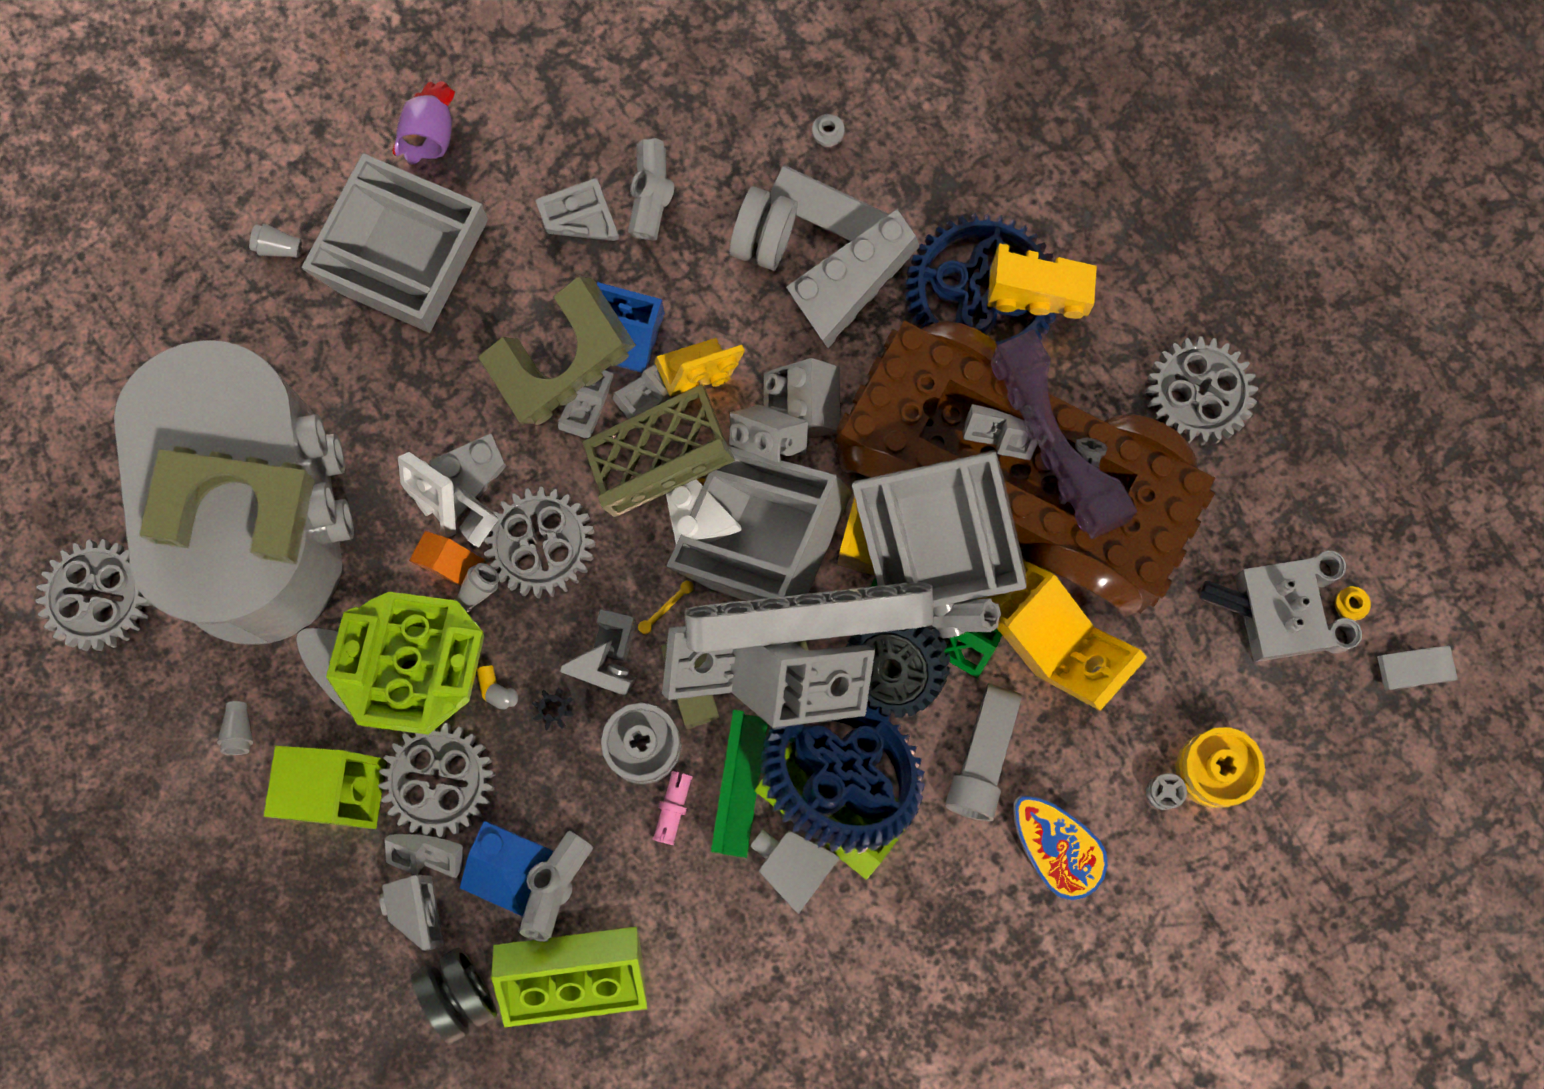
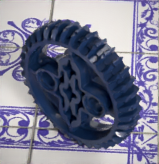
(921, 273)
(846, 778)

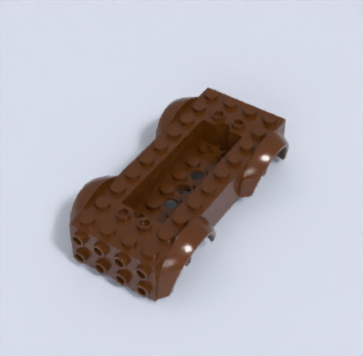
(916, 416)

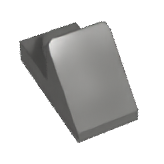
(591, 669)

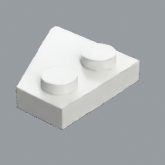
(429, 490)
(711, 521)

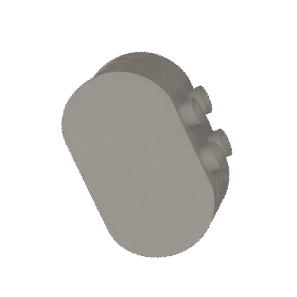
(236, 405)

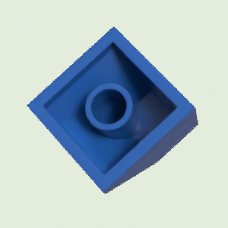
(500, 867)

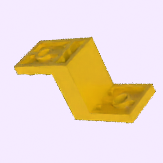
(1062, 642)

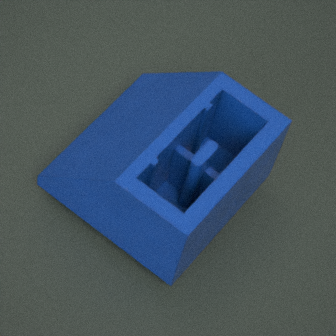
(642, 320)

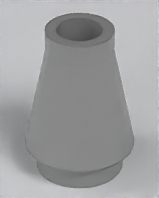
(273, 242)
(478, 584)
(235, 730)

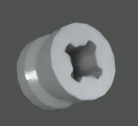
(1172, 787)

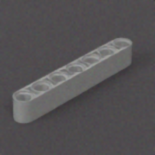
(809, 616)

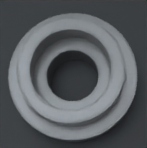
(828, 138)

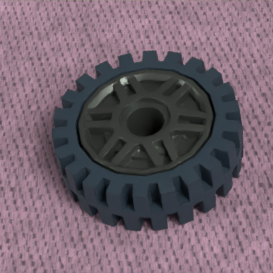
(921, 674)

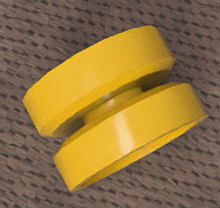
(1240, 763)

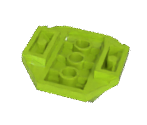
(386, 635)

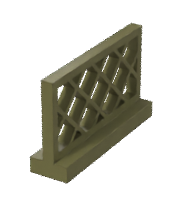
(664, 477)

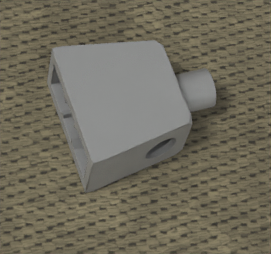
(793, 866)

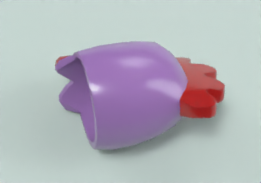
(429, 117)

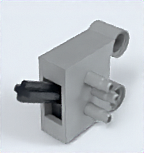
(1285, 607)

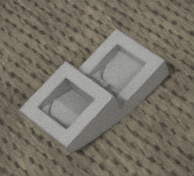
(642, 393)
(584, 411)
(999, 429)
(1417, 668)
(415, 851)

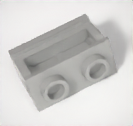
(767, 432)

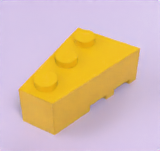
(1041, 284)

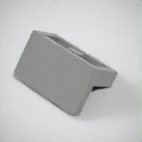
(479, 521)

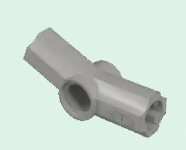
(650, 189)
(966, 616)
(552, 886)

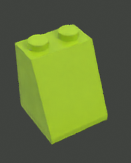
(325, 787)

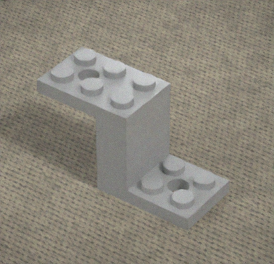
(775, 679)

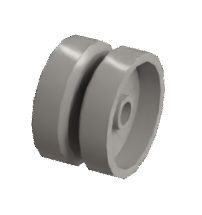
(763, 228)
(637, 723)

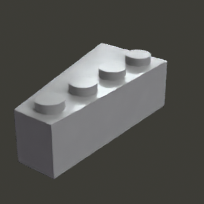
(851, 277)

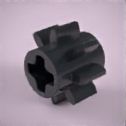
(543, 707)

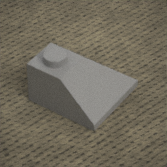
(413, 910)

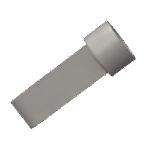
(976, 789)

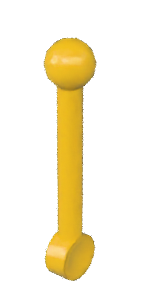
(645, 627)

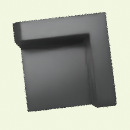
(618, 629)

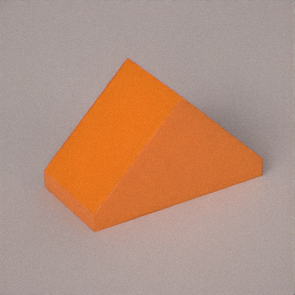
(444, 557)

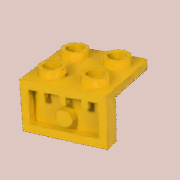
(697, 365)

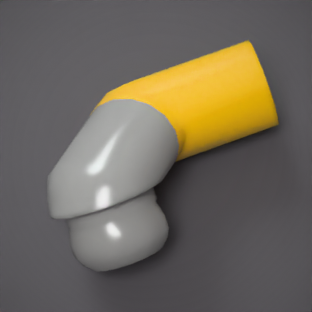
(493, 692)

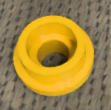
(1343, 607)

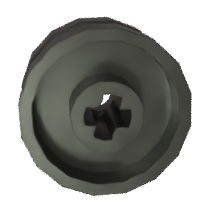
(453, 996)

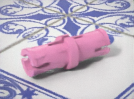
(672, 808)

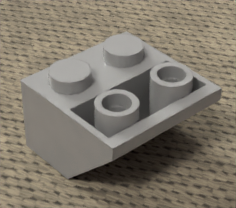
(807, 392)

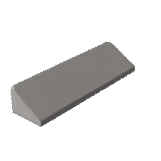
(826, 205)

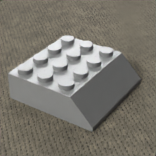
(396, 242)
(785, 525)
(943, 529)

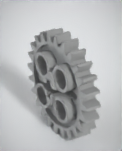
(1214, 365)
(569, 534)
(88, 625)
(431, 810)

